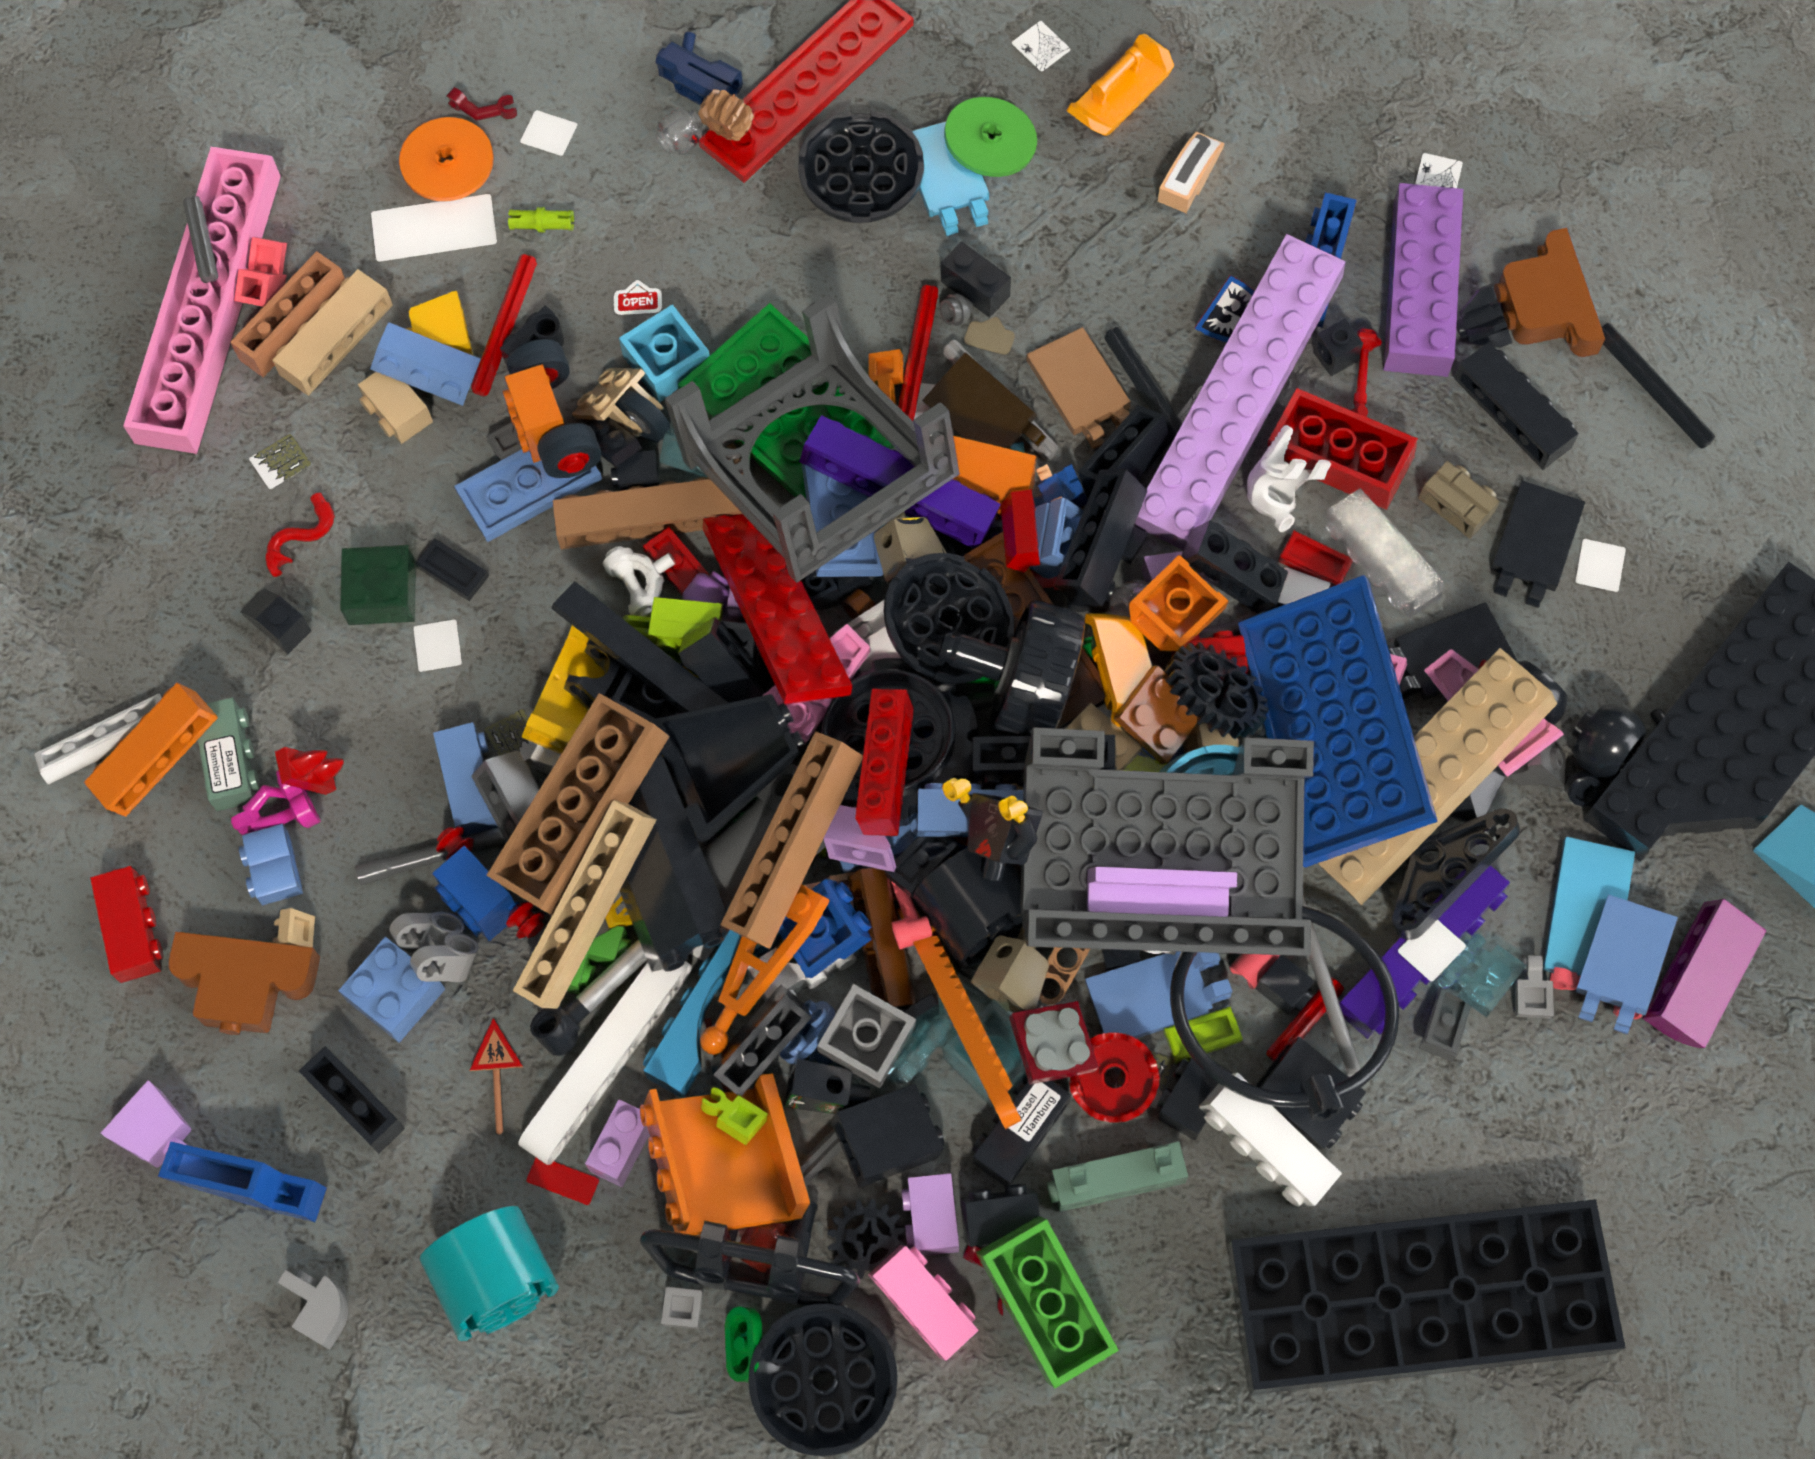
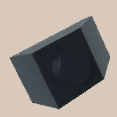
(277, 620)

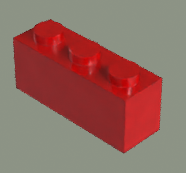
(127, 924)

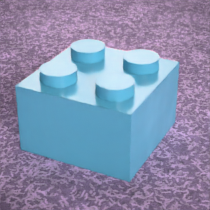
(664, 350)

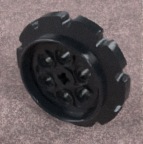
(950, 718)

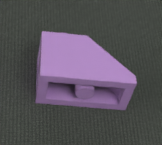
(848, 844)

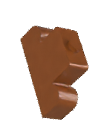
(241, 978)

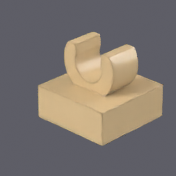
(295, 928)

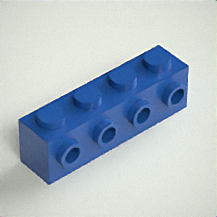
(1332, 228)

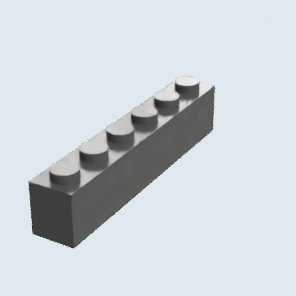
(508, 792)

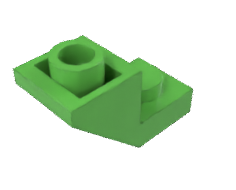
(603, 951)

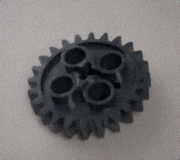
(1216, 690)

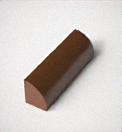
(884, 961)

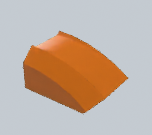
(1175, 606)

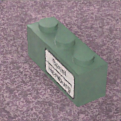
(227, 757)

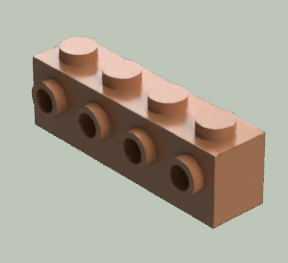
(286, 312)

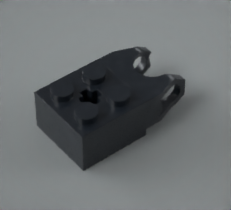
(619, 686)

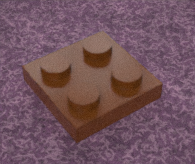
(1155, 717)

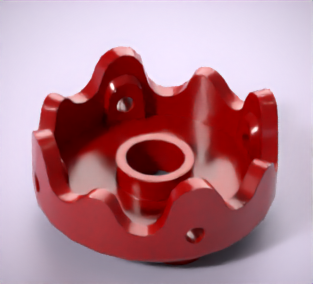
(1140, 1082)

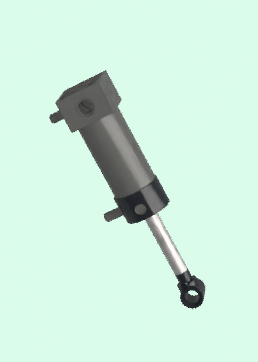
(728, 861)

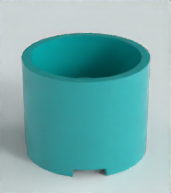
(488, 1272)

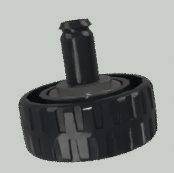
(1032, 670)

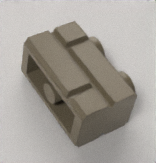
(1459, 499)

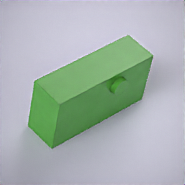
(1047, 1301)

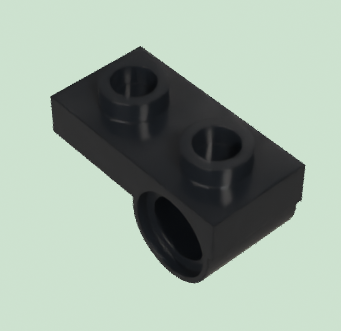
(533, 329)

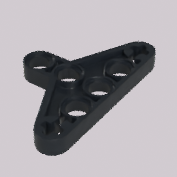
(1454, 852)

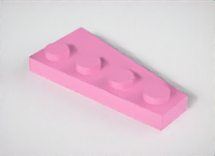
(1450, 675)
(808, 715)

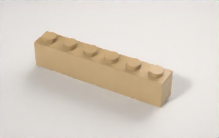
(584, 905)

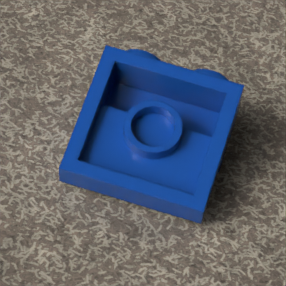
(837, 933)

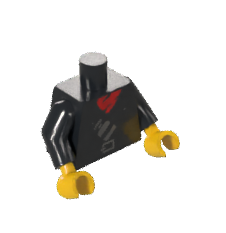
(997, 825)

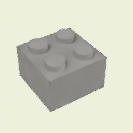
(866, 1036)

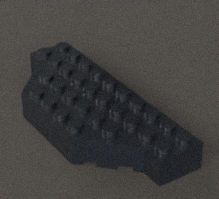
(1732, 734)

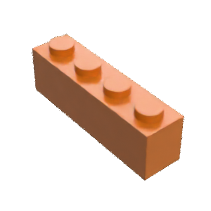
(150, 749)

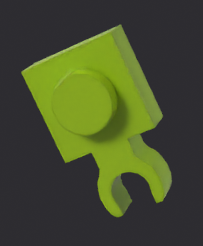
(736, 1118)

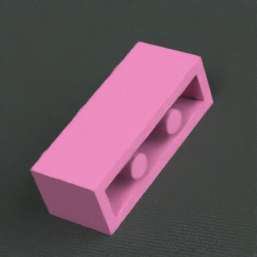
(924, 1301)

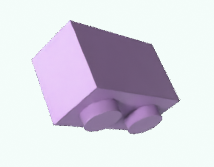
(618, 1144)
(932, 1214)

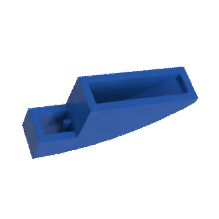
(242, 1181)

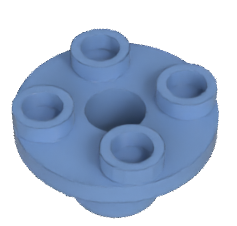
(808, 1038)

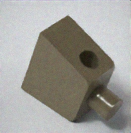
(1012, 973)

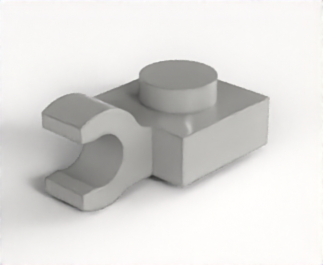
(1533, 994)

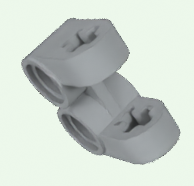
(438, 939)

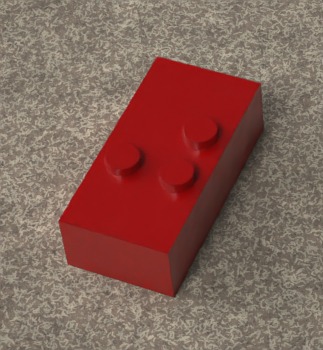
(1359, 448)

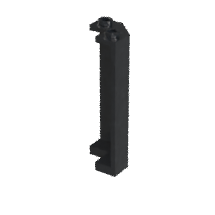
(670, 883)

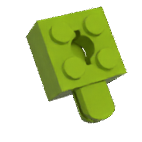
(672, 621)

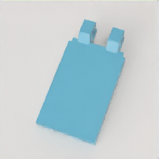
(948, 183)

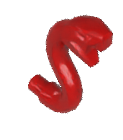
(325, 515)

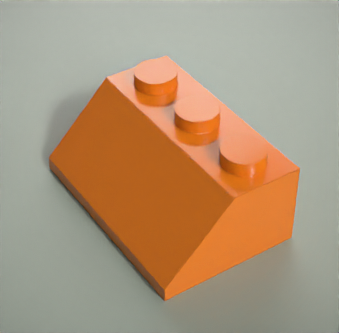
(993, 469)

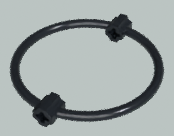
(1318, 1091)

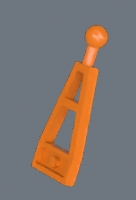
(804, 910)

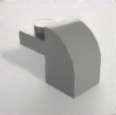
(325, 1308)

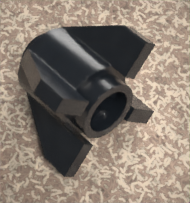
(1483, 319)

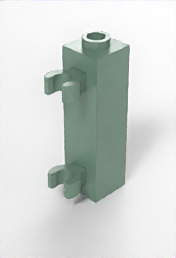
(1117, 1177)

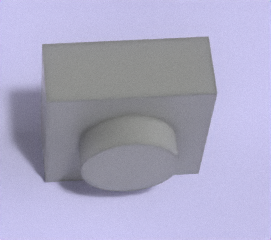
(682, 1308)

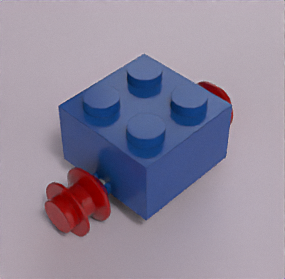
(480, 900)

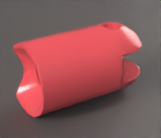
(1252, 967)

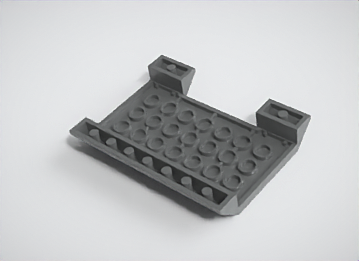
(1167, 823)

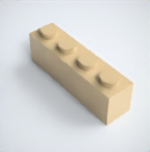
(332, 332)

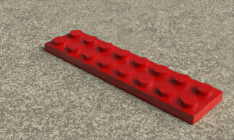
(809, 82)
(777, 613)

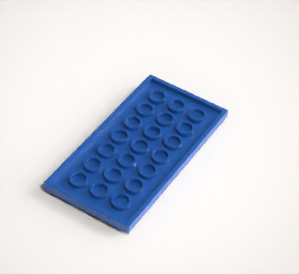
(1337, 686)

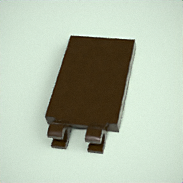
(983, 406)

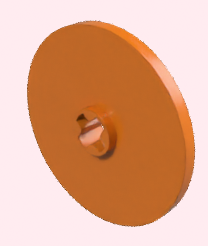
(439, 139)

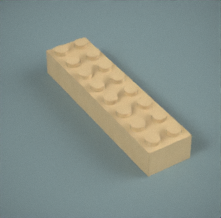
(1456, 755)

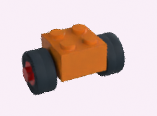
(562, 448)

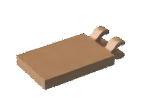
(1080, 385)

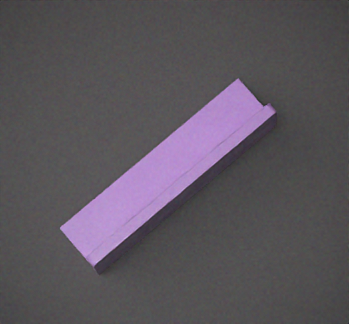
(1159, 891)

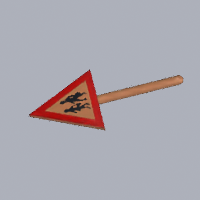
(494, 1055)

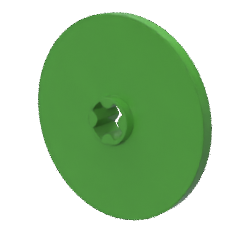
(1012, 133)

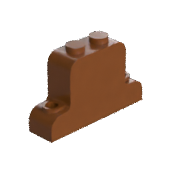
(1550, 298)

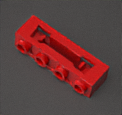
(884, 762)

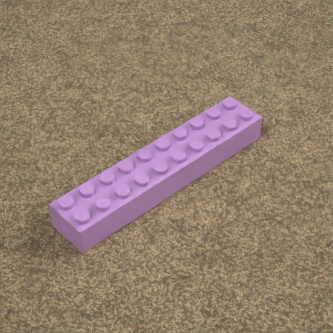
(1240, 391)

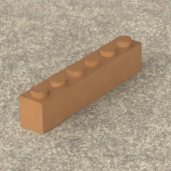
(638, 512)
(792, 840)

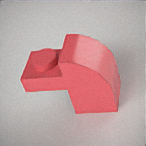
(263, 274)

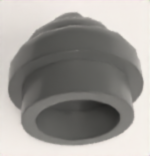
(956, 309)

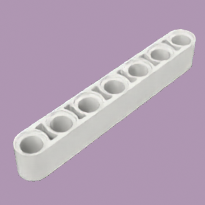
(601, 1062)

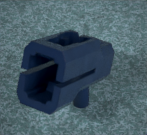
(694, 75)

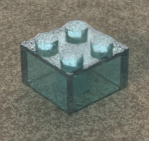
(1000, 1032)

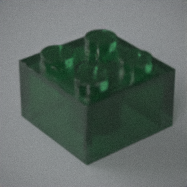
(378, 585)

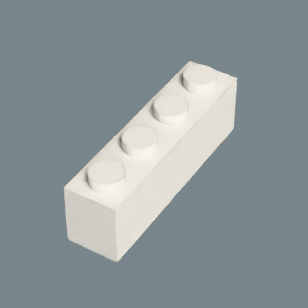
(1273, 1144)

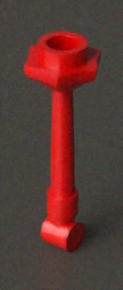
(1370, 342)

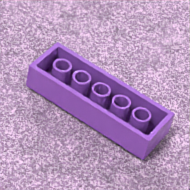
(1423, 280)

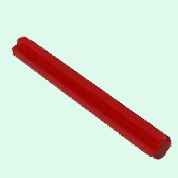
(503, 324)
(918, 350)

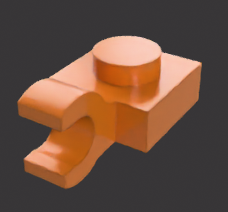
(886, 371)

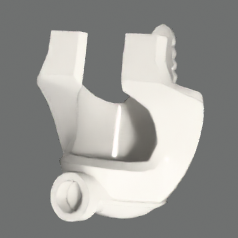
(1274, 481)

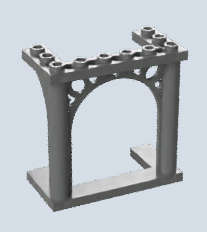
(791, 529)

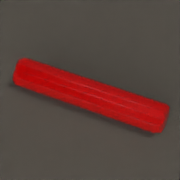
(1303, 1021)

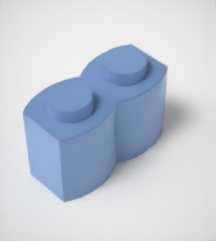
(270, 864)

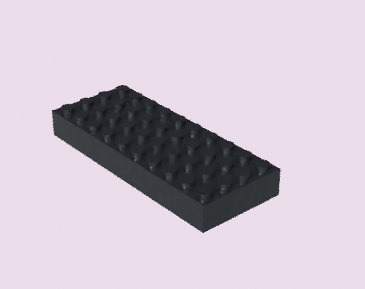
(1424, 1297)

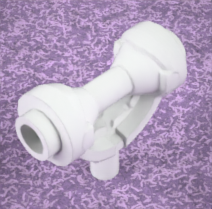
(621, 563)

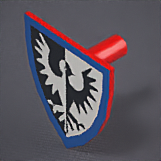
(1225, 309)

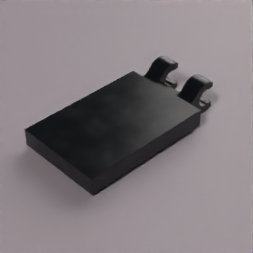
(1536, 540)
(1469, 633)

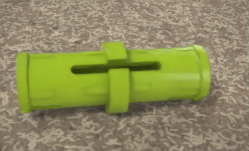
(541, 219)

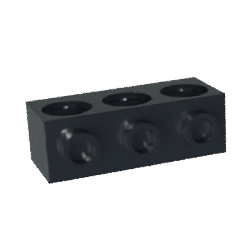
(1234, 566)

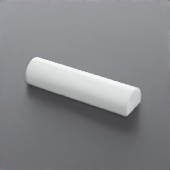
(91, 743)

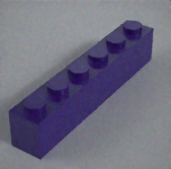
(871, 467)
(1365, 1004)

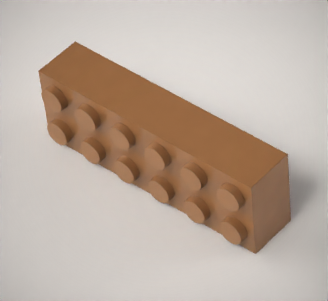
(597, 766)

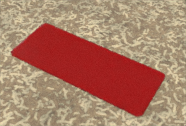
(563, 1181)

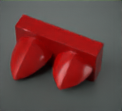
(308, 769)

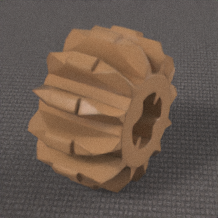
(726, 115)

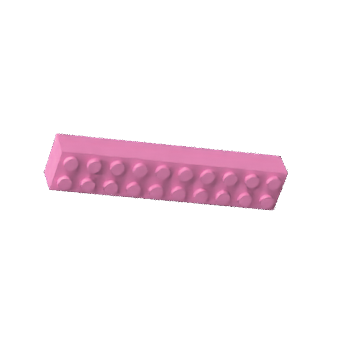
(200, 317)

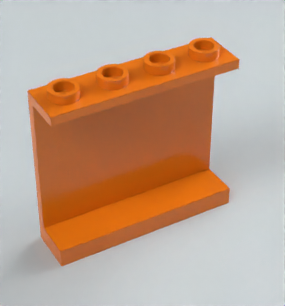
(715, 1175)

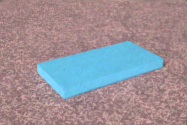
(1582, 887)

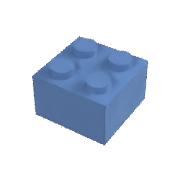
(390, 991)

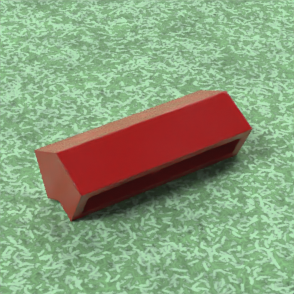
(1020, 531)

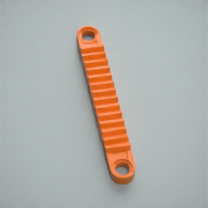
(968, 1026)

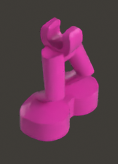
(300, 809)

